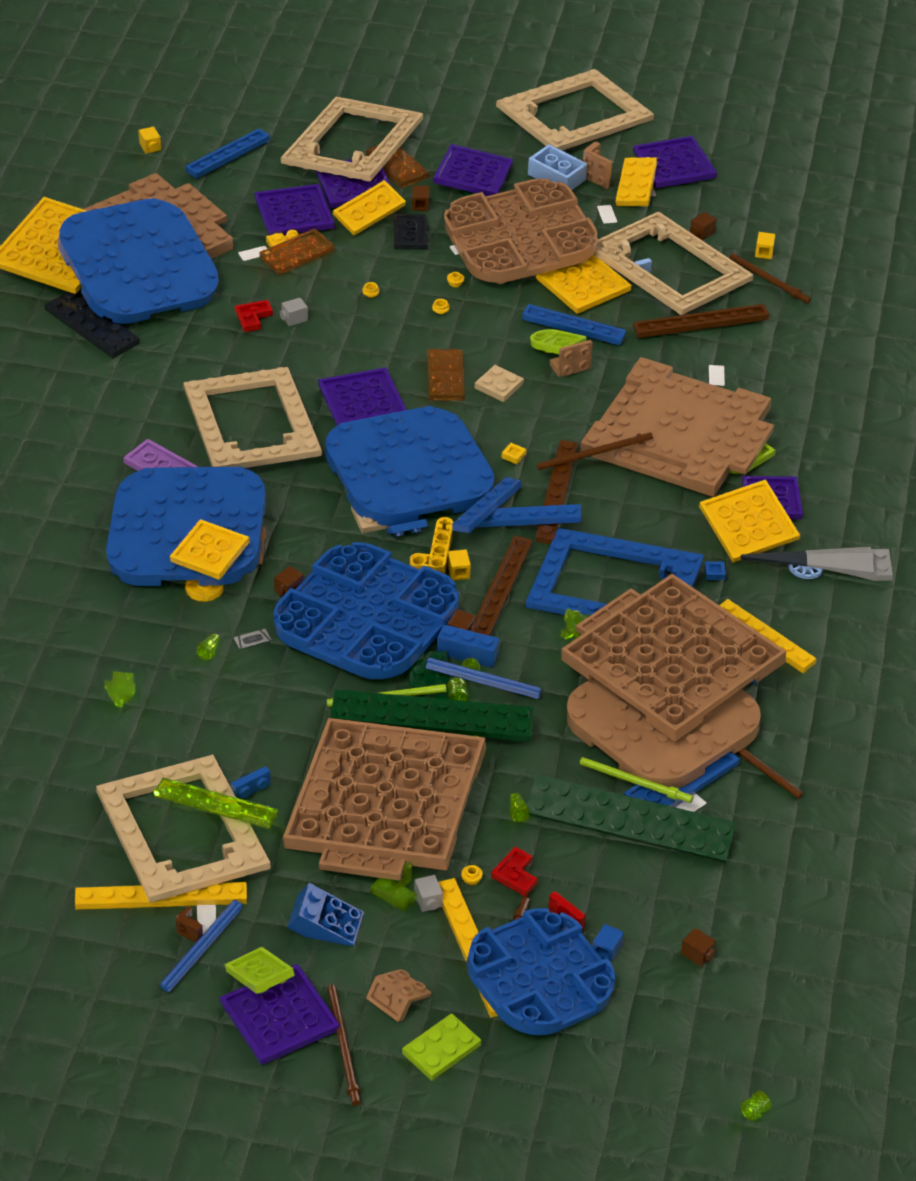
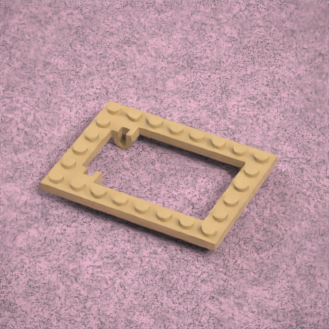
(518, 108)
(362, 167)
(610, 252)
(297, 445)
(159, 879)

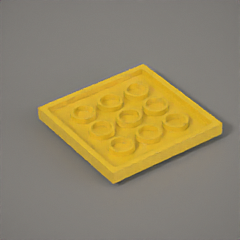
(585, 284)
(749, 520)

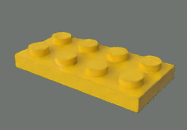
(636, 181)
(369, 207)

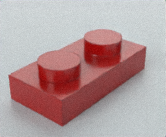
(559, 904)

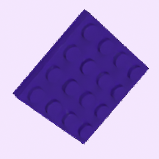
(678, 161)
(473, 170)
(341, 189)
(294, 209)
(360, 395)
(281, 1017)

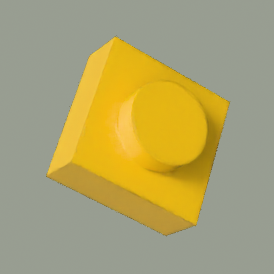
(513, 453)

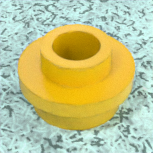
(455, 279)
(370, 289)
(440, 306)
(471, 874)

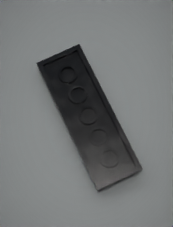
(101, 332)

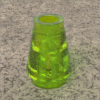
(208, 647)
(518, 808)

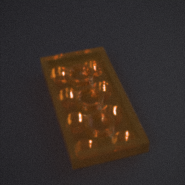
(402, 168)
(296, 251)
(445, 374)

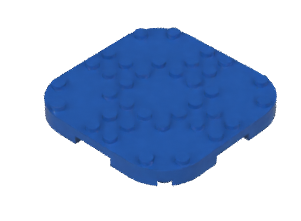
(137, 260)
(408, 464)
(163, 504)
(366, 611)

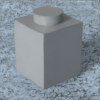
(294, 312)
(428, 893)

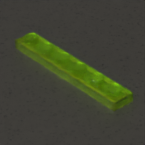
(216, 803)

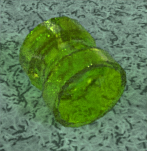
(457, 689)
(756, 1105)

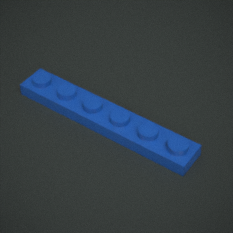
(227, 153)
(574, 324)
(486, 505)
(533, 515)

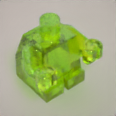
(572, 618)
(121, 687)

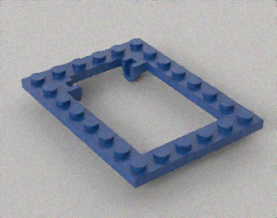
(681, 564)

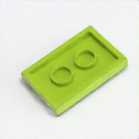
(259, 970)
(441, 1046)

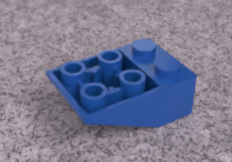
(325, 917)

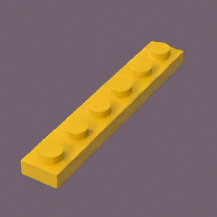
(794, 654)

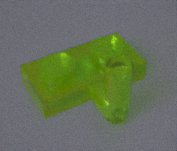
(394, 892)

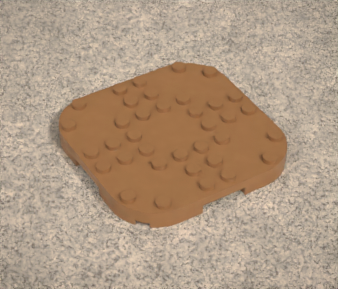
(520, 231)
(642, 750)

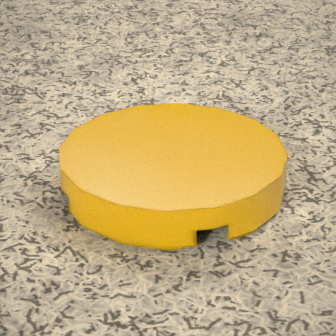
(203, 592)

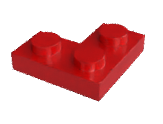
(250, 312)
(512, 874)

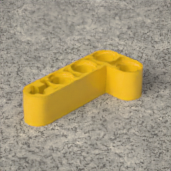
(440, 546)

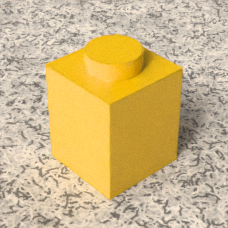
(149, 140)
(765, 245)
(458, 565)

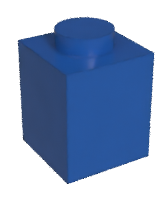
(608, 942)

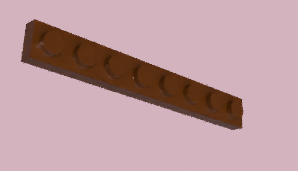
(700, 320)
(557, 489)
(501, 586)

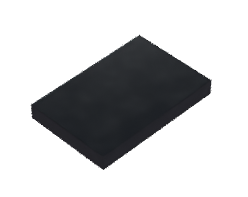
(410, 231)

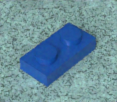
(414, 526)
(251, 783)

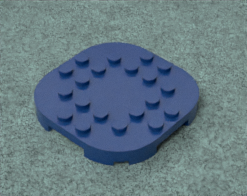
(540, 972)

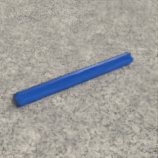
(483, 678)
(201, 946)

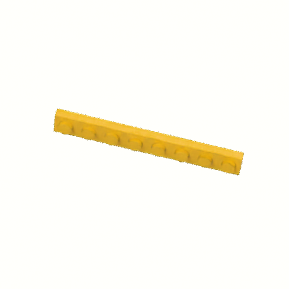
(136, 898)
(460, 922)

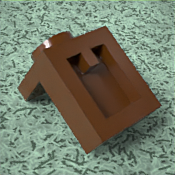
(187, 926)

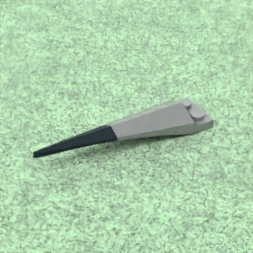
(857, 561)

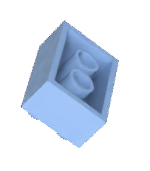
(557, 166)

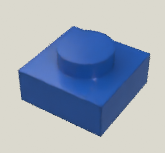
(715, 570)

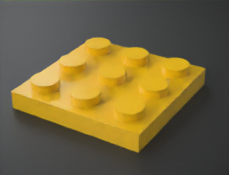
(209, 549)

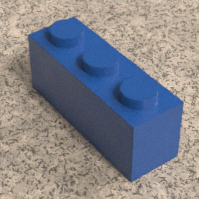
(468, 644)

